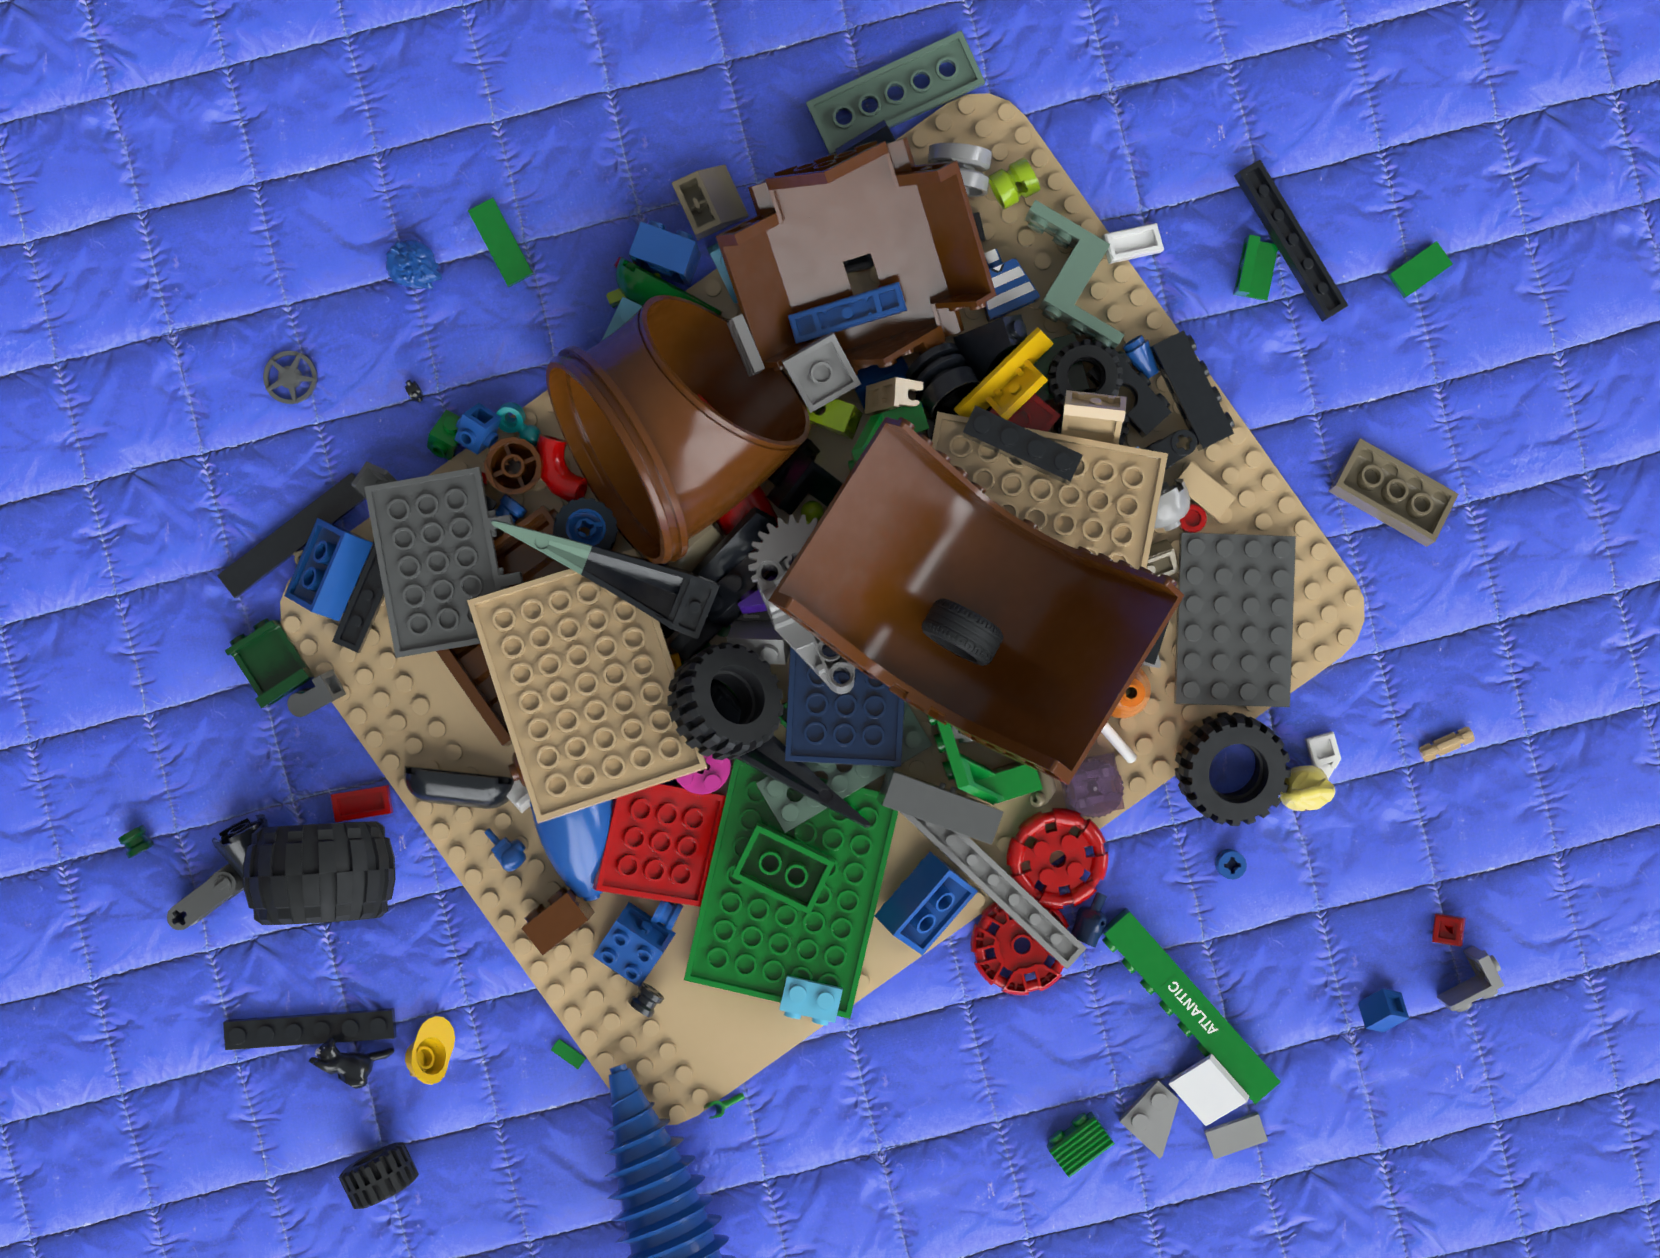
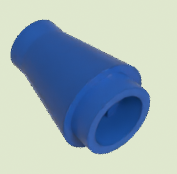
(1141, 356)

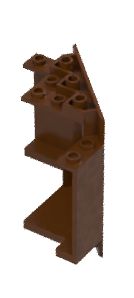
(844, 208)

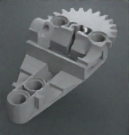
(776, 555)

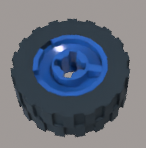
(586, 514)

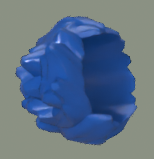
(412, 265)

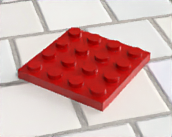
(661, 844)

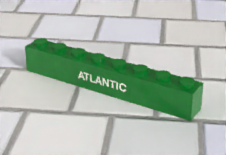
(1189, 1004)

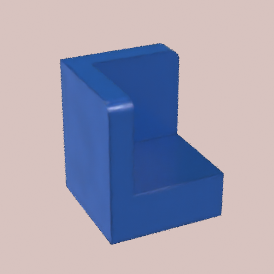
(1383, 1010)

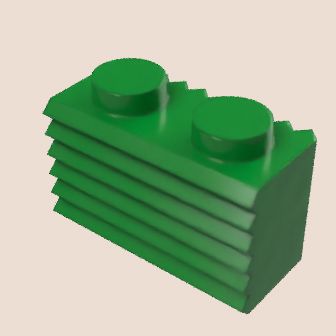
(1079, 1143)

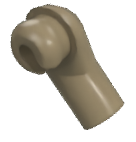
(1042, 797)

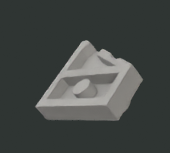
(1152, 1117)

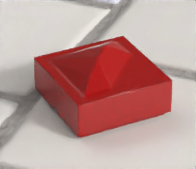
(1448, 929)

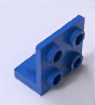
(634, 944)

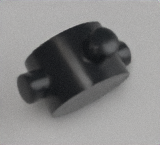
(414, 390)

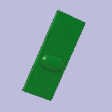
(568, 1054)

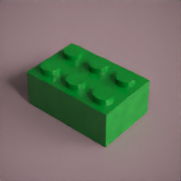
(783, 868)

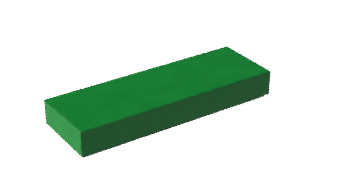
(500, 242)

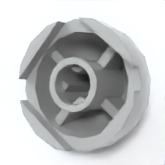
(1173, 505)

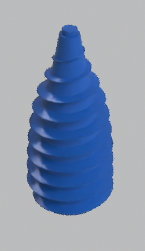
(655, 1189)

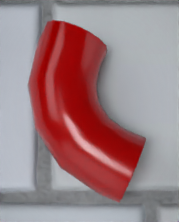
(555, 471)

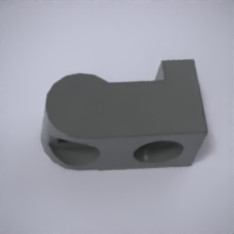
(307, 700)

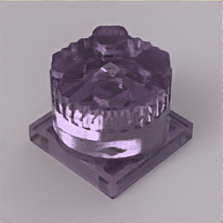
(1095, 787)

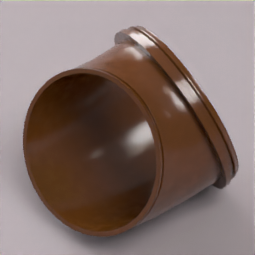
(648, 438)

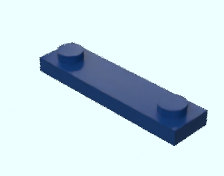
(847, 312)

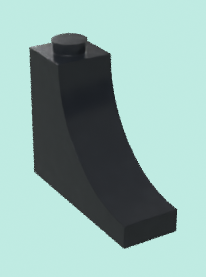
(990, 344)

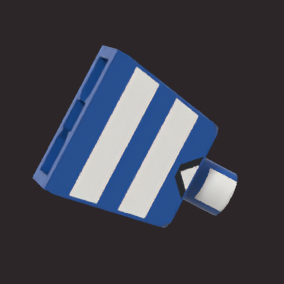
(1011, 286)

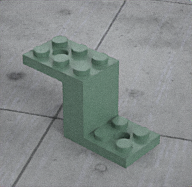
(1074, 275)

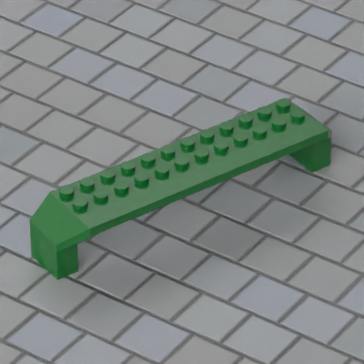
(970, 776)

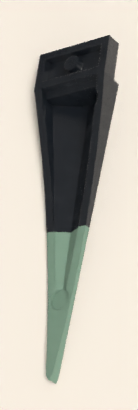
(661, 591)

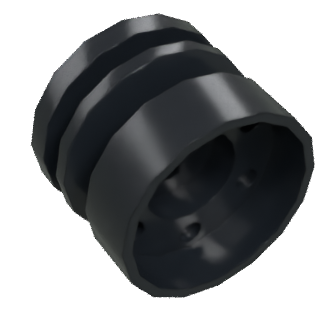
(943, 377)

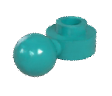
(511, 425)

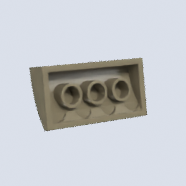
(1394, 493)

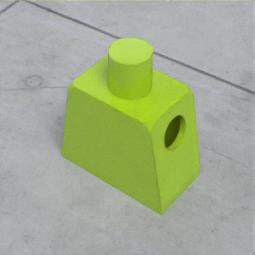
(838, 418)

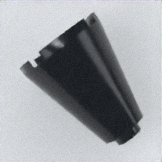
(236, 839)

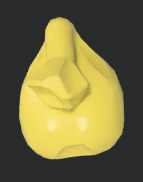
(1307, 789)

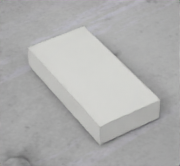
(1133, 243)

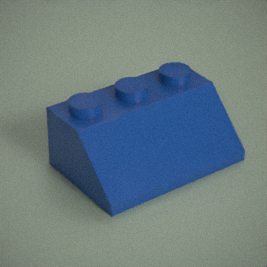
(328, 569)
(925, 903)

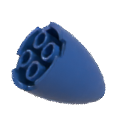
(577, 846)

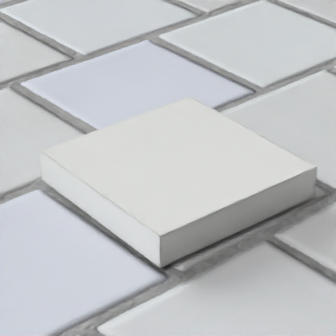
(1209, 1090)

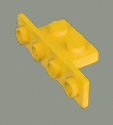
(1011, 381)

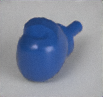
(507, 852)

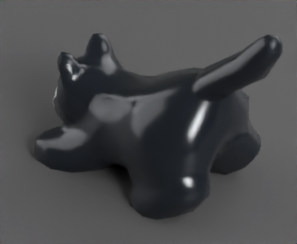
(351, 1067)

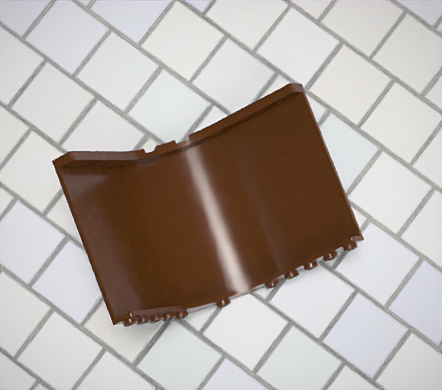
(922, 532)

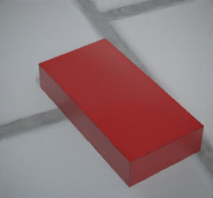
(361, 803)

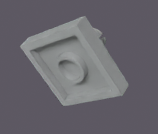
(821, 372)

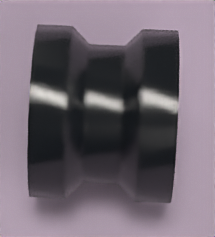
(646, 999)

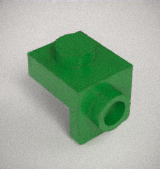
(442, 436)

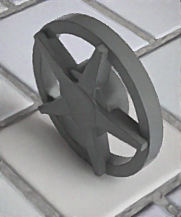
(290, 377)

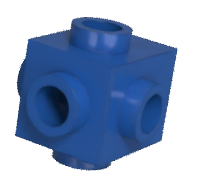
(478, 428)

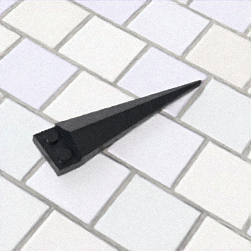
(771, 761)

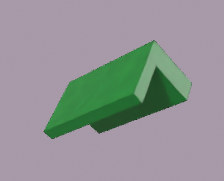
(1255, 268)

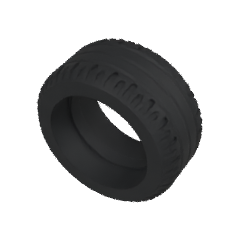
(962, 631)

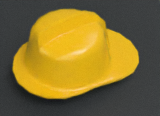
(431, 1051)

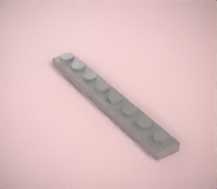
(1004, 891)

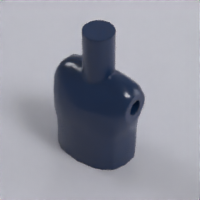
(1090, 921)

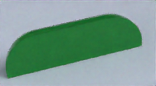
(641, 285)

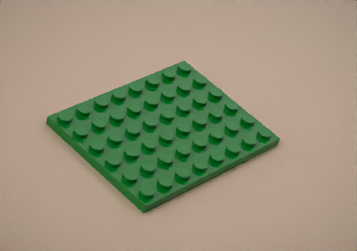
(754, 940)

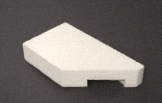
(1324, 752)

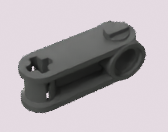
(206, 898)

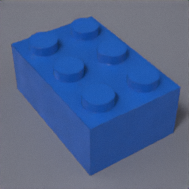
(665, 253)

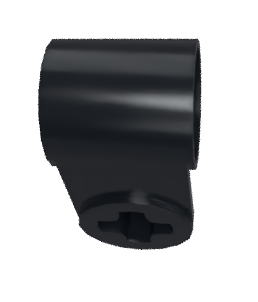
(1168, 446)

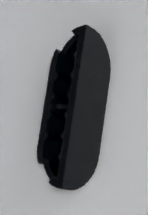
(457, 787)

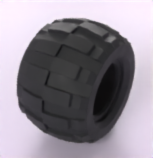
(319, 873)

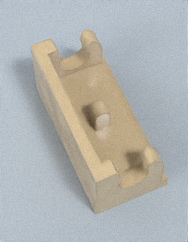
(890, 394)

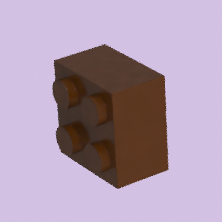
(558, 920)

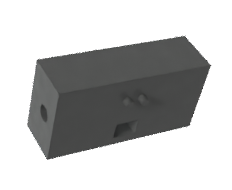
(939, 806)

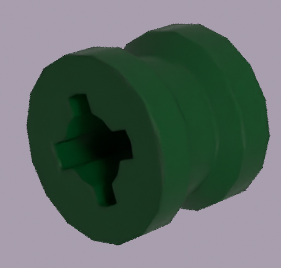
(136, 841)

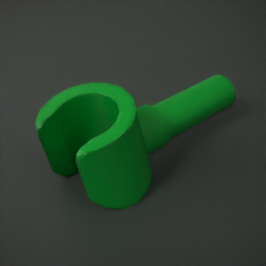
(721, 1106)

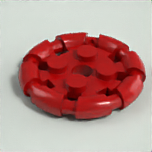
(1074, 862)
(1006, 956)

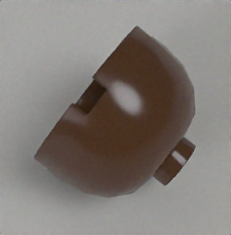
(513, 466)

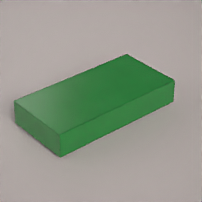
(1420, 269)

